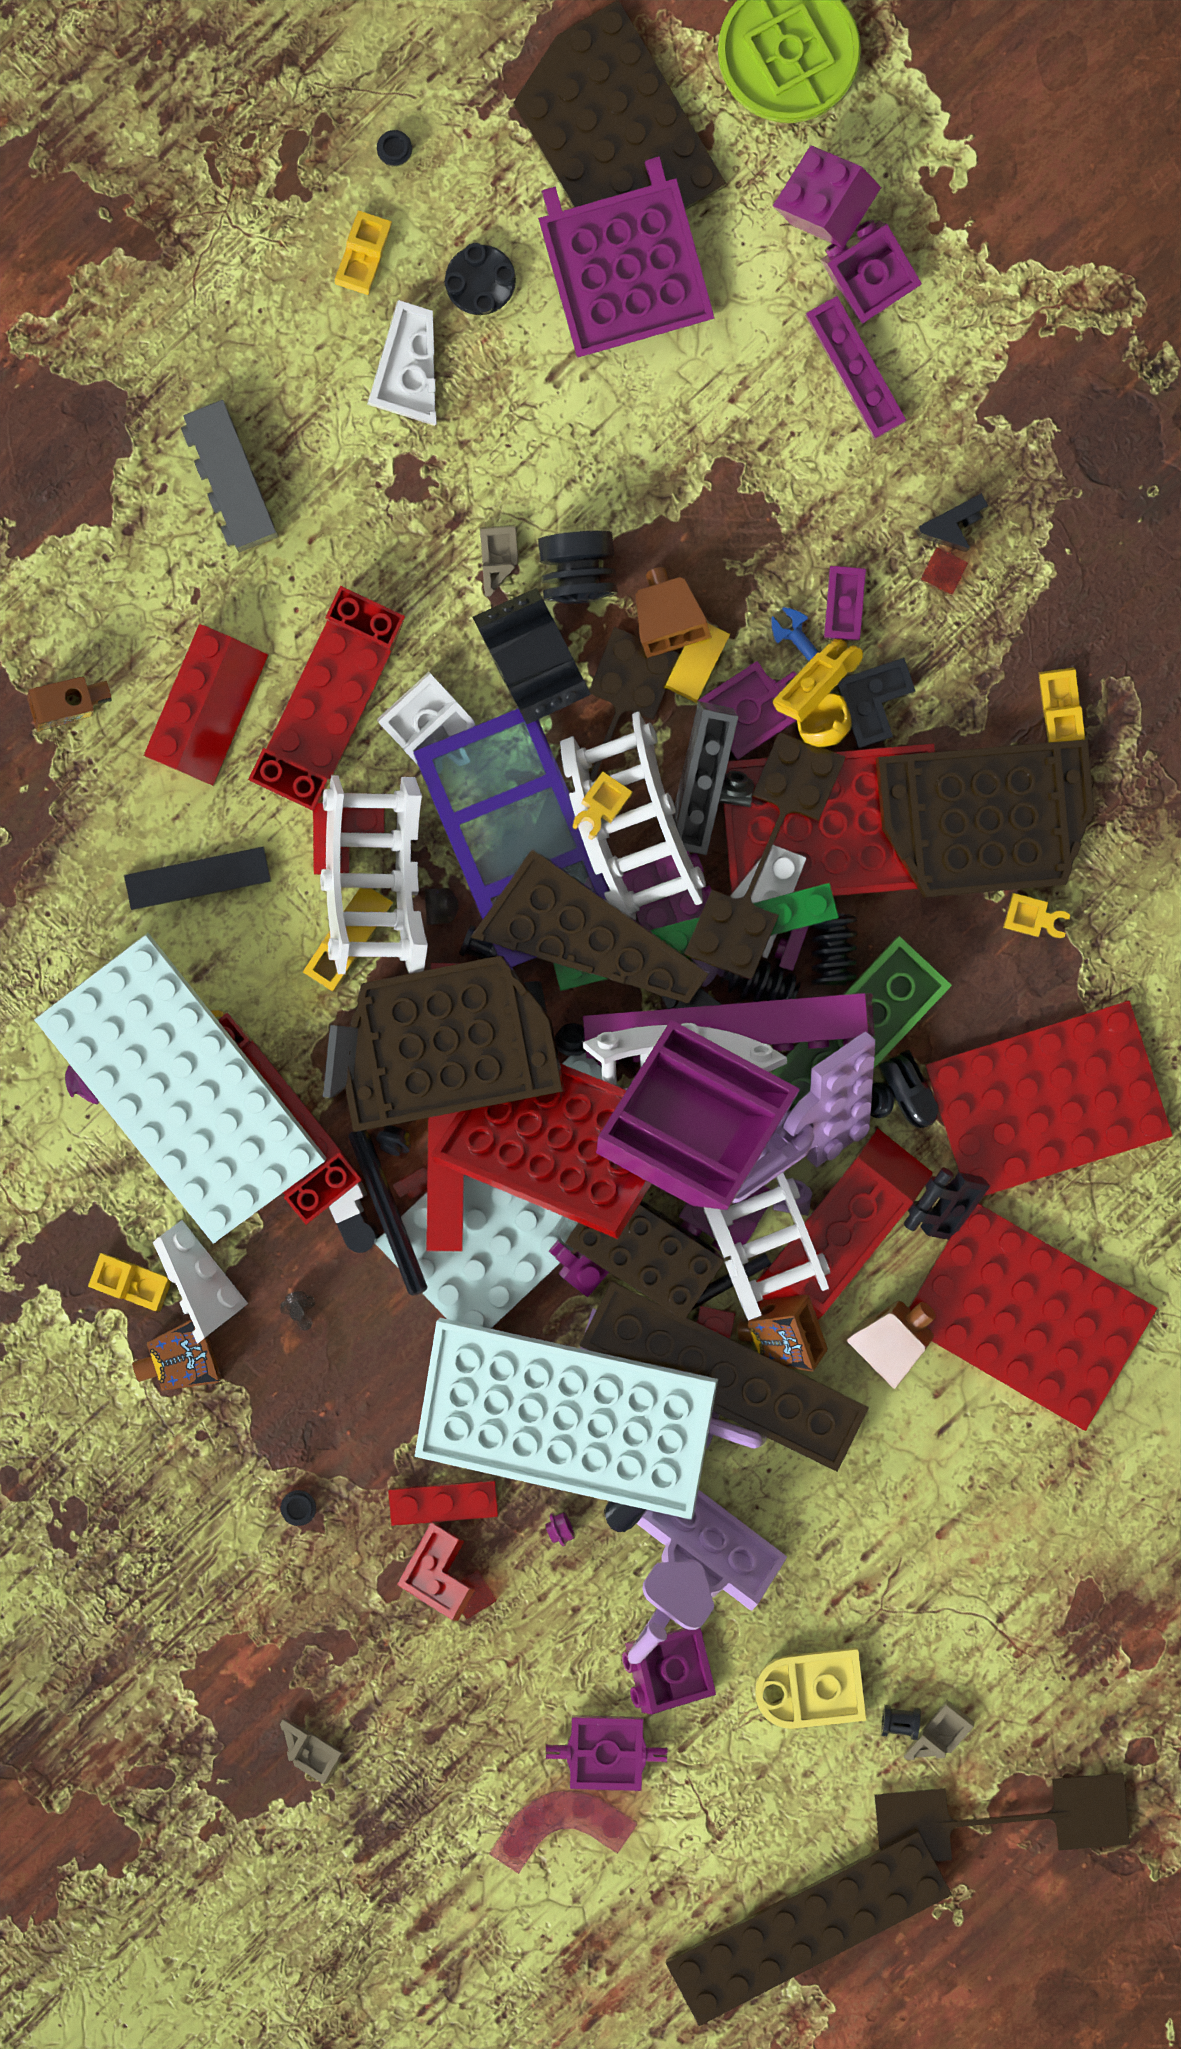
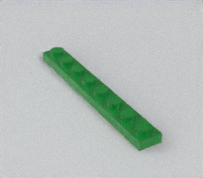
(794, 912)

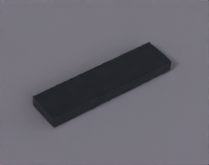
(197, 878)

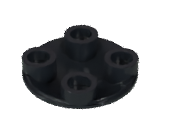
(480, 279)

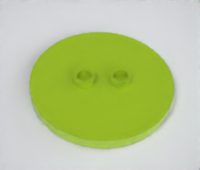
(789, 56)

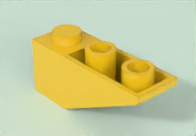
(320, 966)

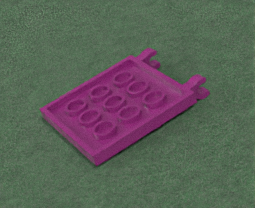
(625, 265)

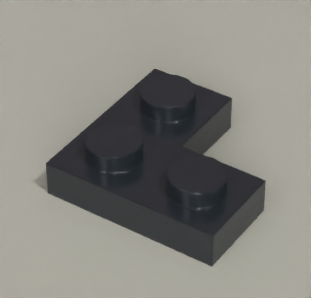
(866, 693)

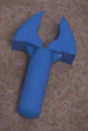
(796, 636)

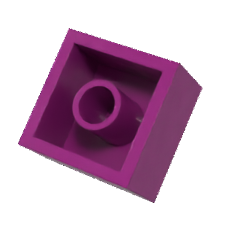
(827, 196)

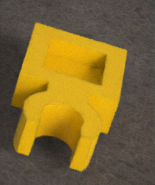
(603, 801)
(1030, 915)

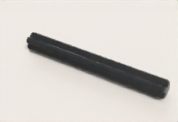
(388, 1212)

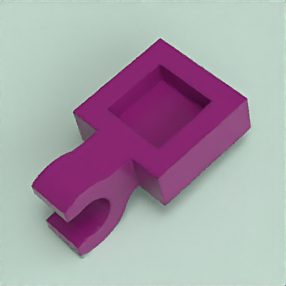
(578, 1269)

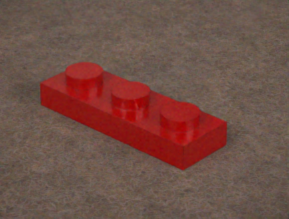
(443, 1502)

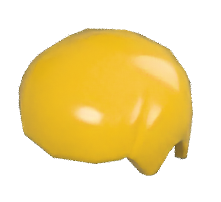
(827, 722)

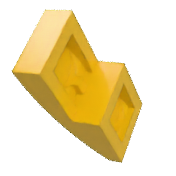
(363, 252)
(697, 664)
(1061, 705)
(130, 1282)

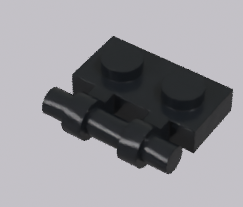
(952, 1209)

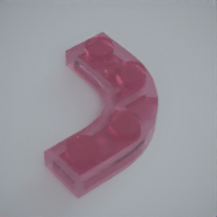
(560, 1811)

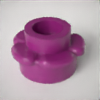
(560, 1528)

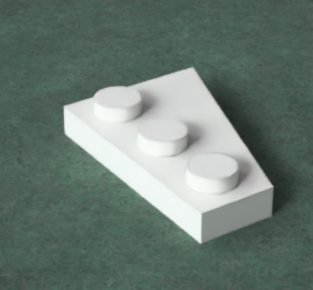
(406, 367)
(777, 879)
(202, 1284)

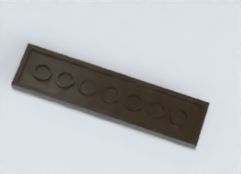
(749, 1385)
(808, 1927)

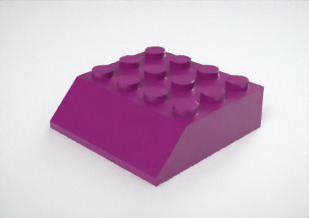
(695, 1119)

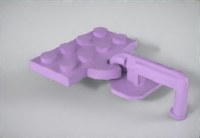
(825, 1118)
(697, 1563)

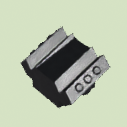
(531, 656)

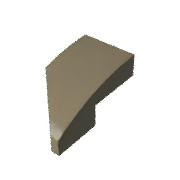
(498, 554)
(941, 1733)
(311, 1752)

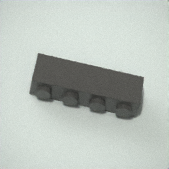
(229, 475)
(704, 774)

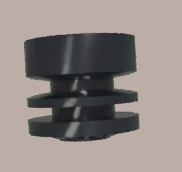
(577, 566)

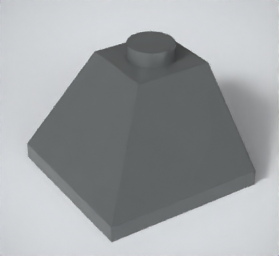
(341, 1041)

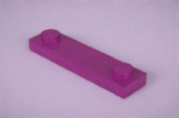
(855, 367)

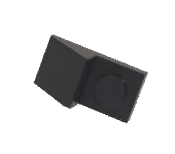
(945, 527)

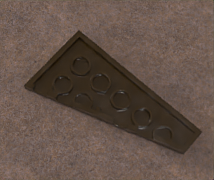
(571, 925)

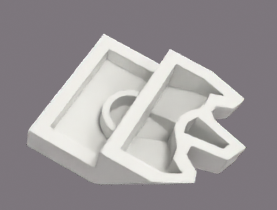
(424, 716)

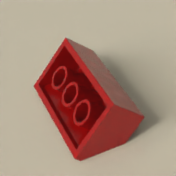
(206, 704)

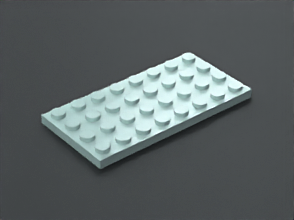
(180, 1088)
(502, 1247)
(566, 1418)

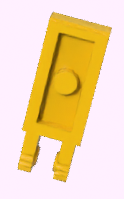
(817, 679)

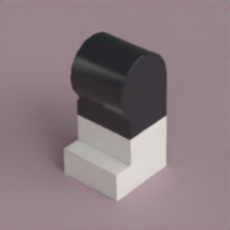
(352, 1221)

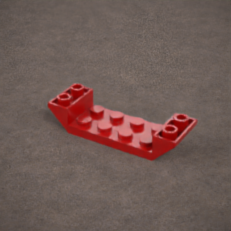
(328, 699)
(331, 1178)
(853, 1219)

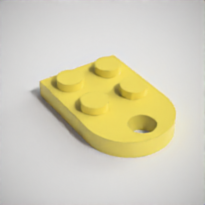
(816, 1688)

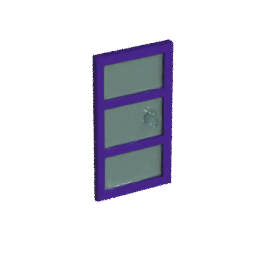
(498, 802)

